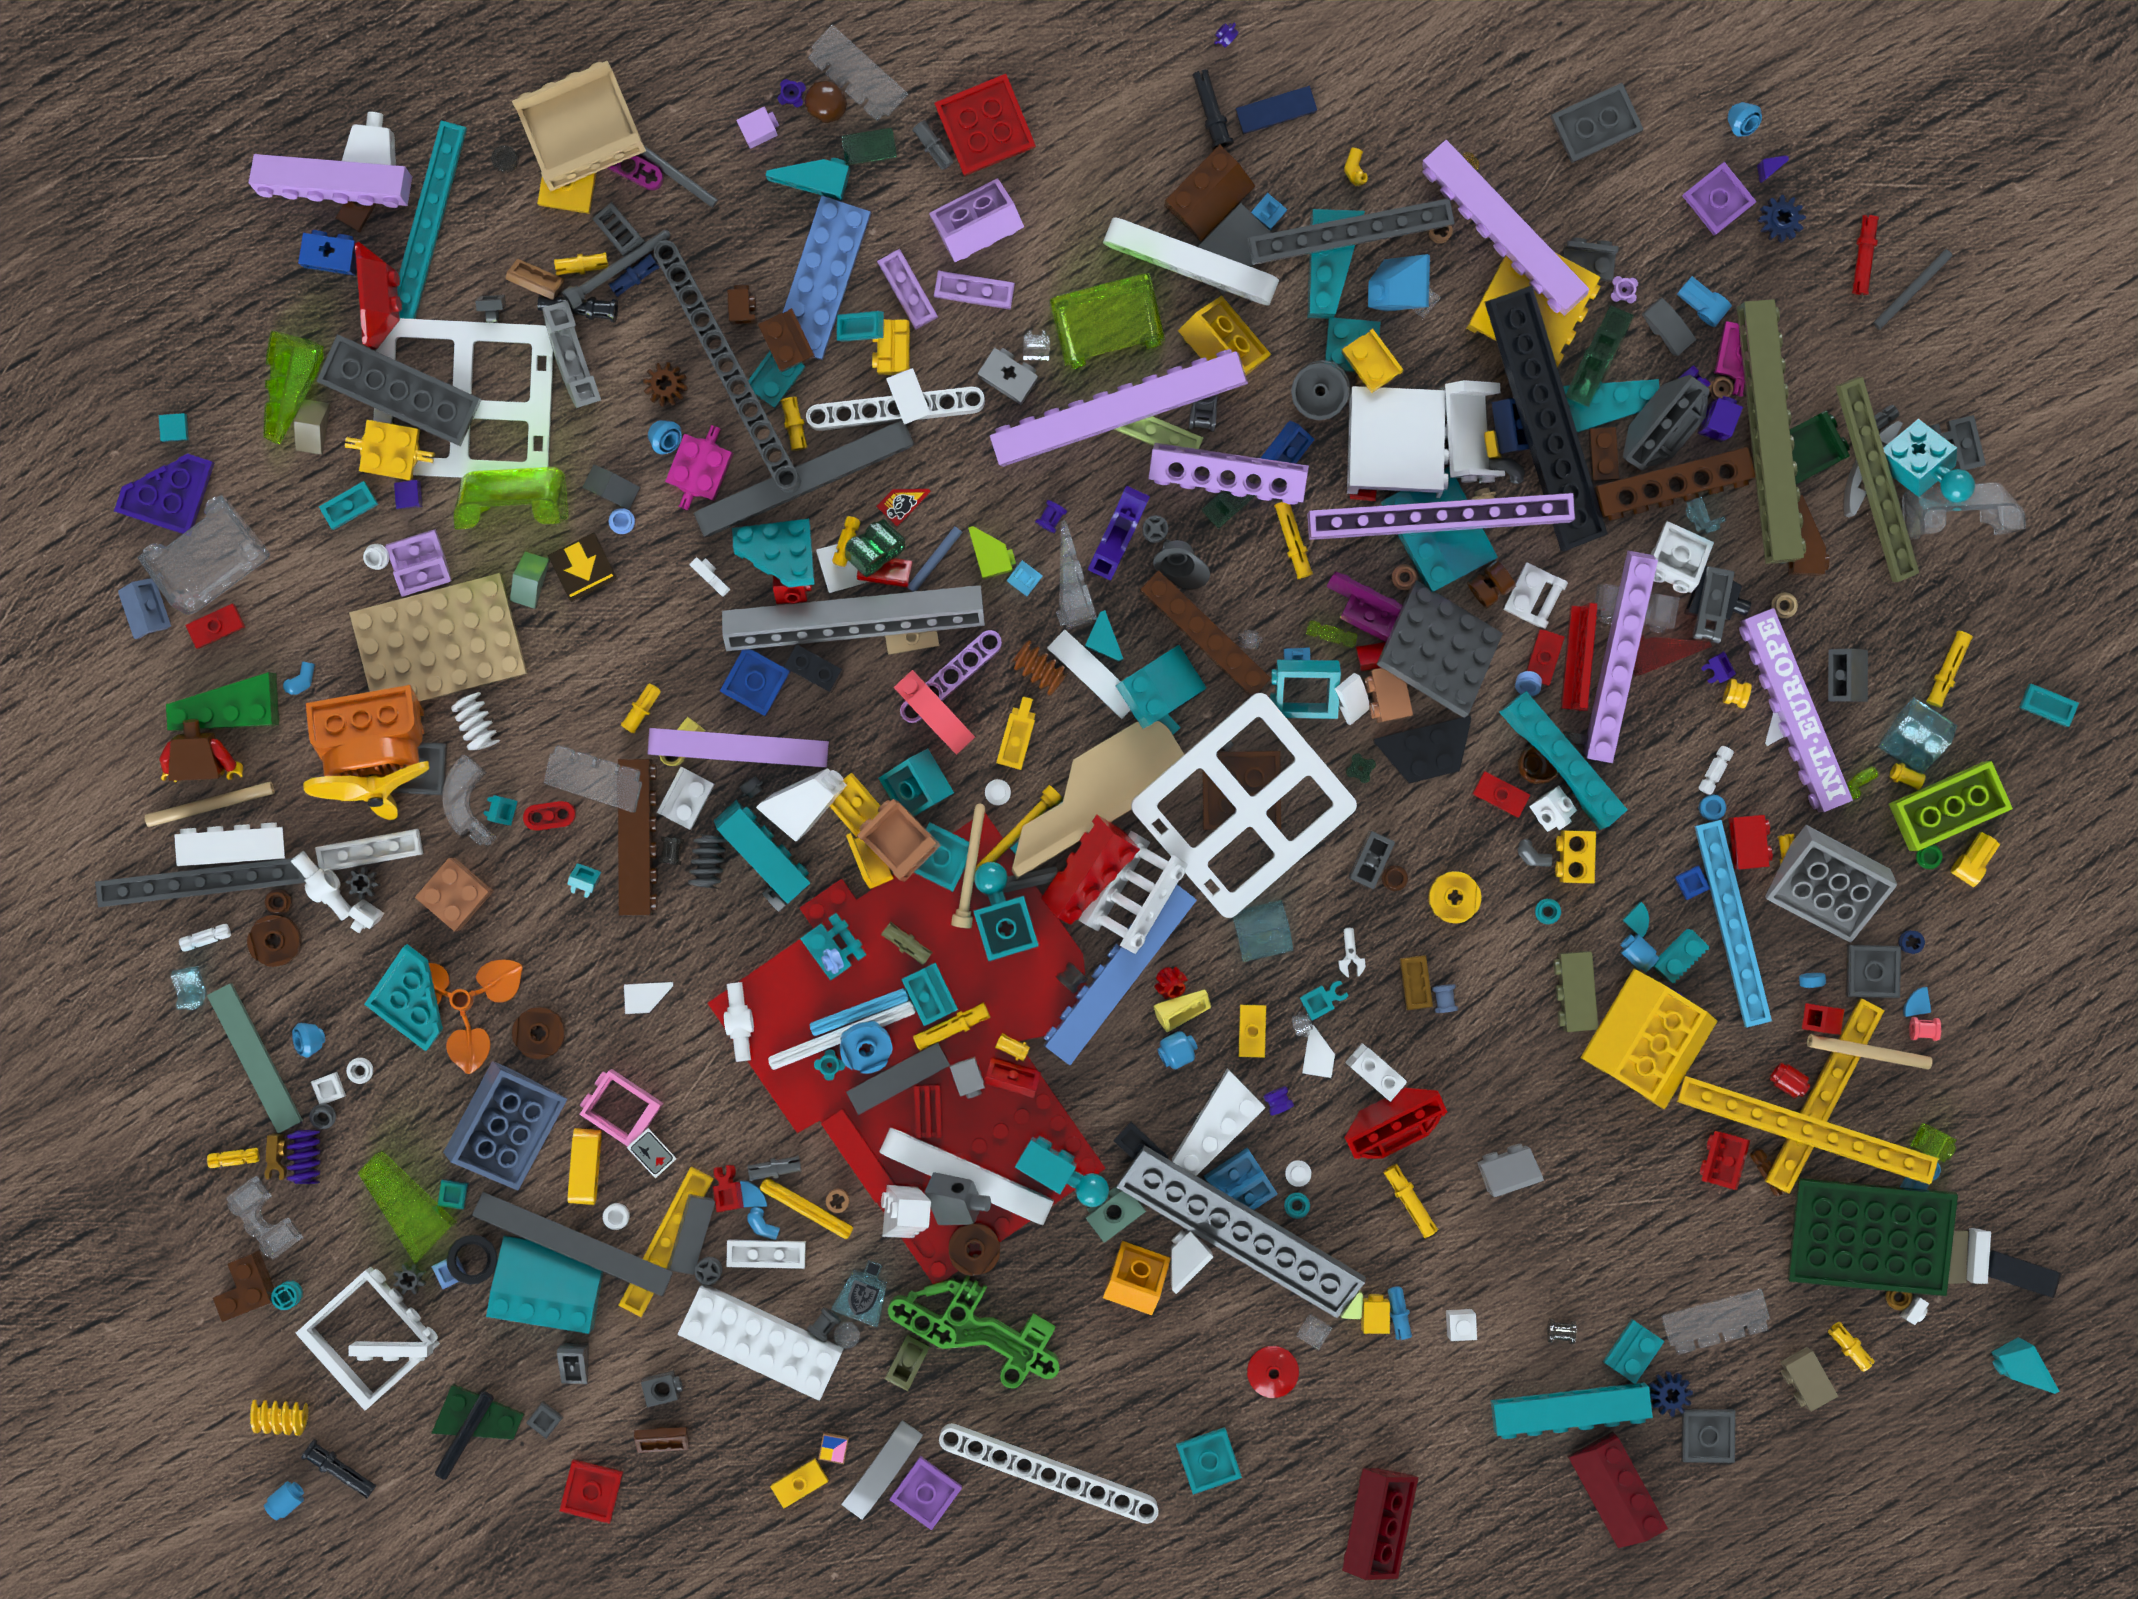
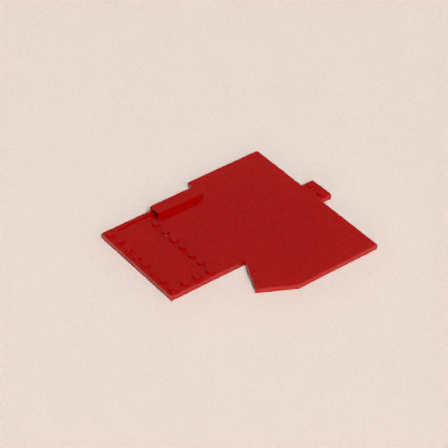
(1018, 994)

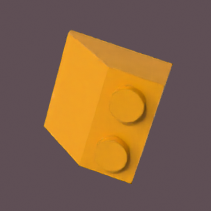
(1137, 1278)

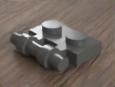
(1965, 437)

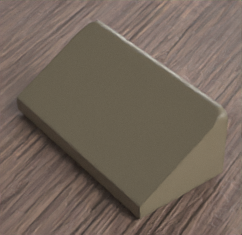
(1959, 1254)

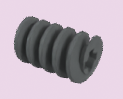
(707, 861)

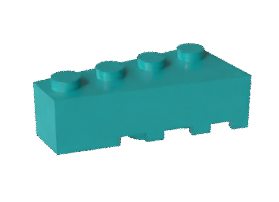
(1328, 269)
(761, 851)

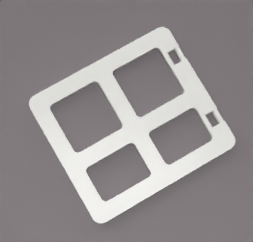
(535, 411)
(1249, 809)

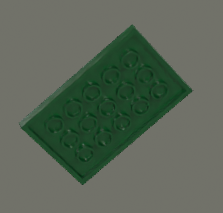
(1872, 1237)

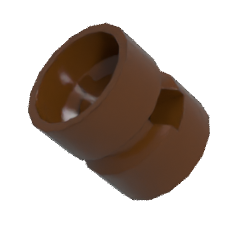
(1498, 578)

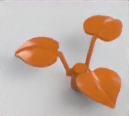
(501, 982)

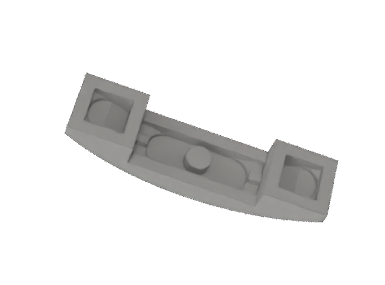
(569, 354)
(1853, 495)
(882, 1470)

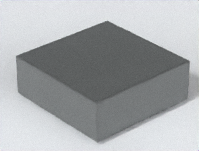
(544, 1420)

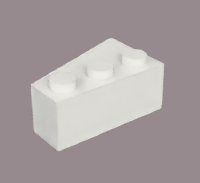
(905, 1211)

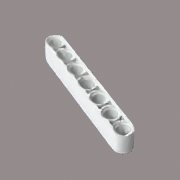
(1191, 261)
(883, 403)
(1001, 1190)

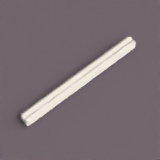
(833, 1038)

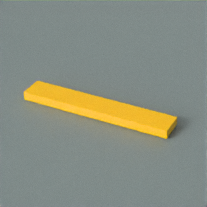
(661, 1247)

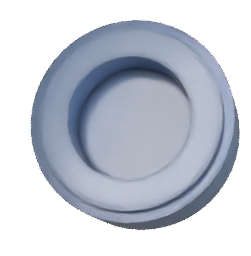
(1528, 682)

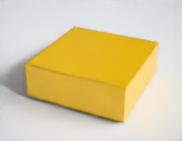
(1492, 445)

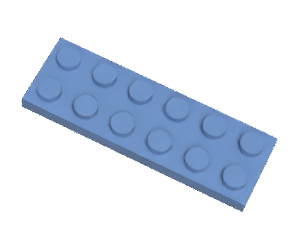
(826, 269)

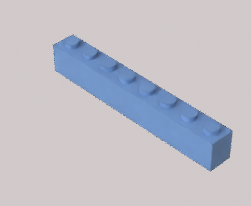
(1113, 982)

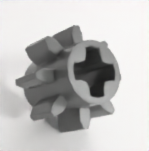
(360, 889)
(410, 1285)

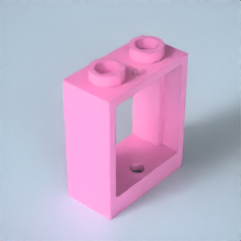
(642, 1124)

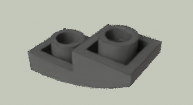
(1669, 325)

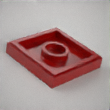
(591, 1491)

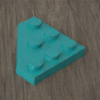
(778, 550)
(408, 998)

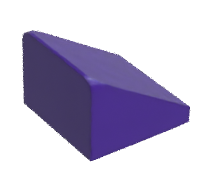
(1769, 166)
(408, 494)

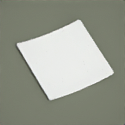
(837, 576)

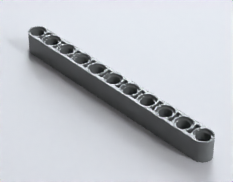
(718, 358)

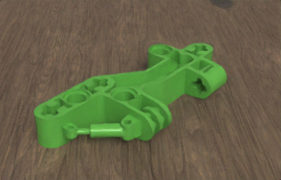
(971, 1330)

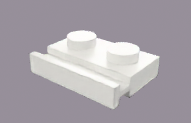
(685, 798)

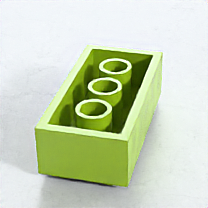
(1950, 806)

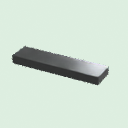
(898, 1078)

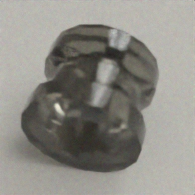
(1071, 978)

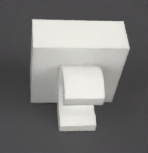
(365, 915)

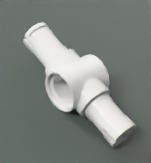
(322, 885)
(738, 1022)

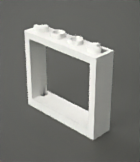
(336, 1364)

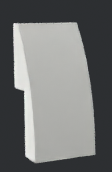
(1353, 698)

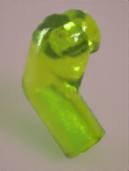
(1860, 779)

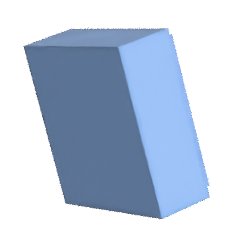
(443, 1274)

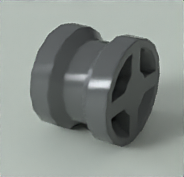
(1156, 525)
(707, 1275)

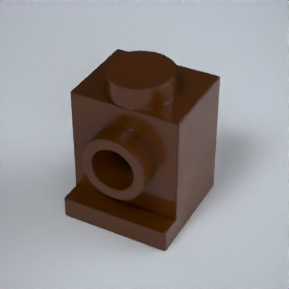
(741, 305)

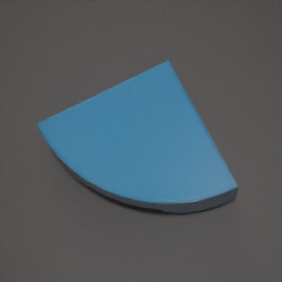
(1917, 1003)
(752, 1195)

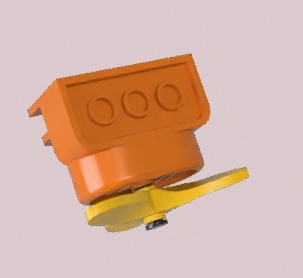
(366, 746)

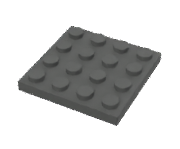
(1440, 649)

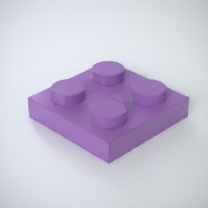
(1719, 198)
(925, 1492)

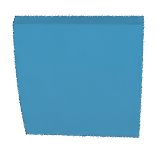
(1242, 1180)

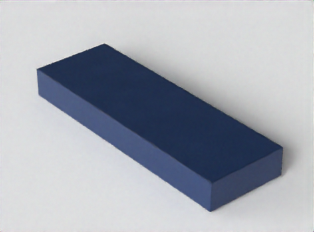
(1276, 110)

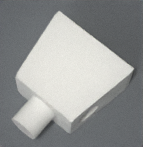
(371, 142)

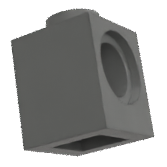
(653, 1396)

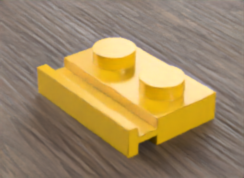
(1372, 360)
(855, 804)

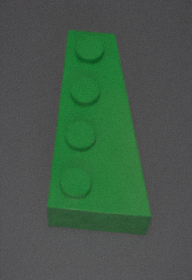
(236, 705)

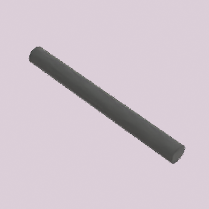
(679, 177)
(1912, 289)

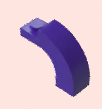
(1118, 533)

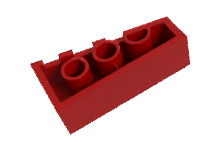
(1089, 870)

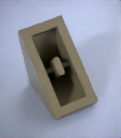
(311, 426)

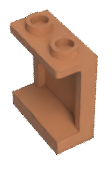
(898, 839)

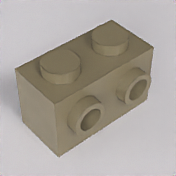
(1808, 1379)

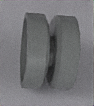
(1315, 404)

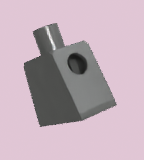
(955, 1200)

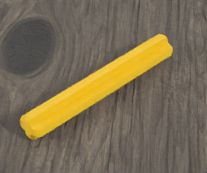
(806, 1208)

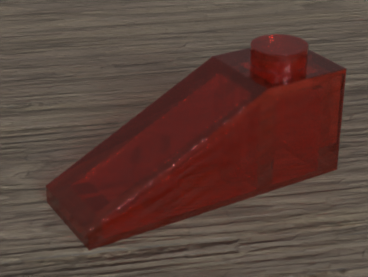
(1658, 652)

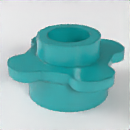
(829, 1072)

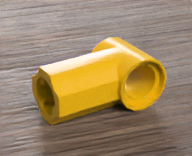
(1972, 864)

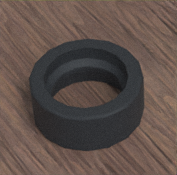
(487, 1271)

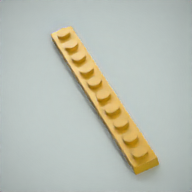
(1807, 1130)

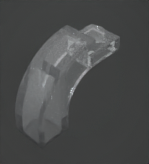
(456, 800)

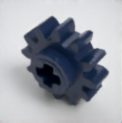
(1782, 228)

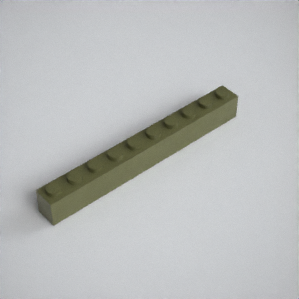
(1770, 431)

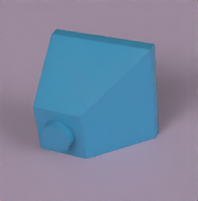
(1400, 284)

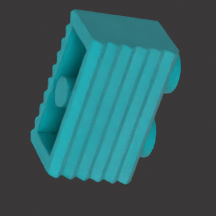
(1680, 956)

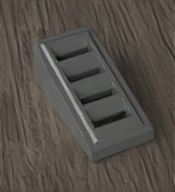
(628, 242)

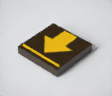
(582, 567)

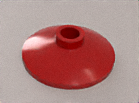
(1272, 1358)

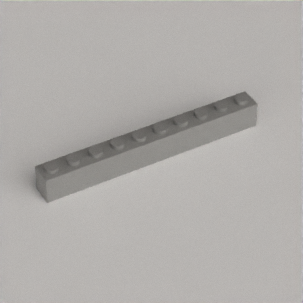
(853, 618)

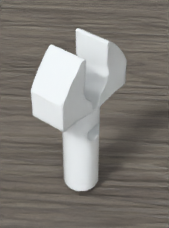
(1351, 954)

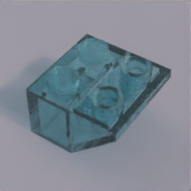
(1918, 736)

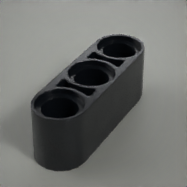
(2023, 1274)

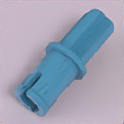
(1399, 1313)

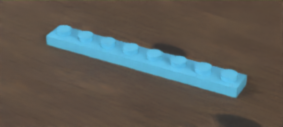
(1733, 923)

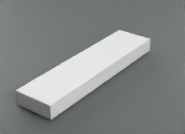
(369, 850)

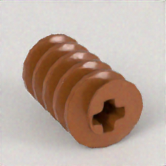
(1039, 668)

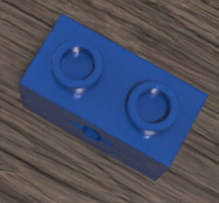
(313, 253)

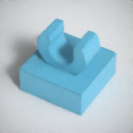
(1024, 578)

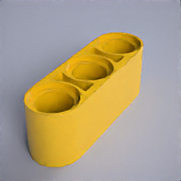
(584, 1166)

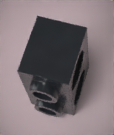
(814, 668)

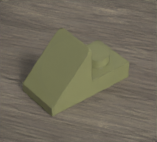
(907, 1363)

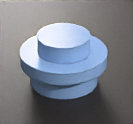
(621, 521)

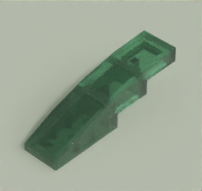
(1599, 356)

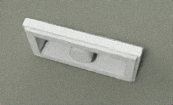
(1978, 1256)

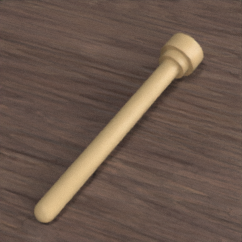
(963, 917)

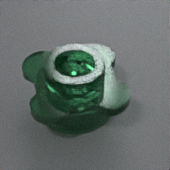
(1364, 775)

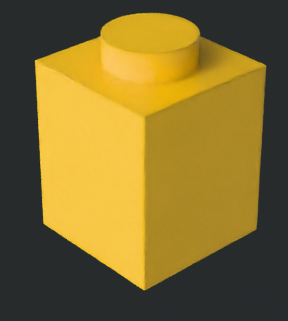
(1375, 1315)

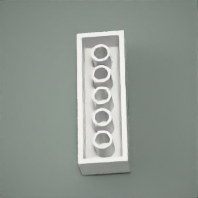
(760, 1341)

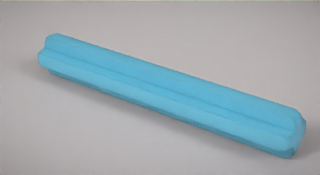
(858, 1012)

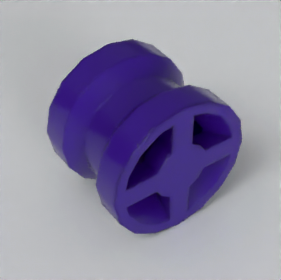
(1278, 1100)

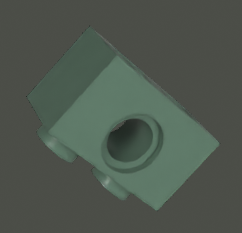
(1107, 1226)

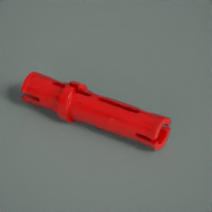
(1865, 254)

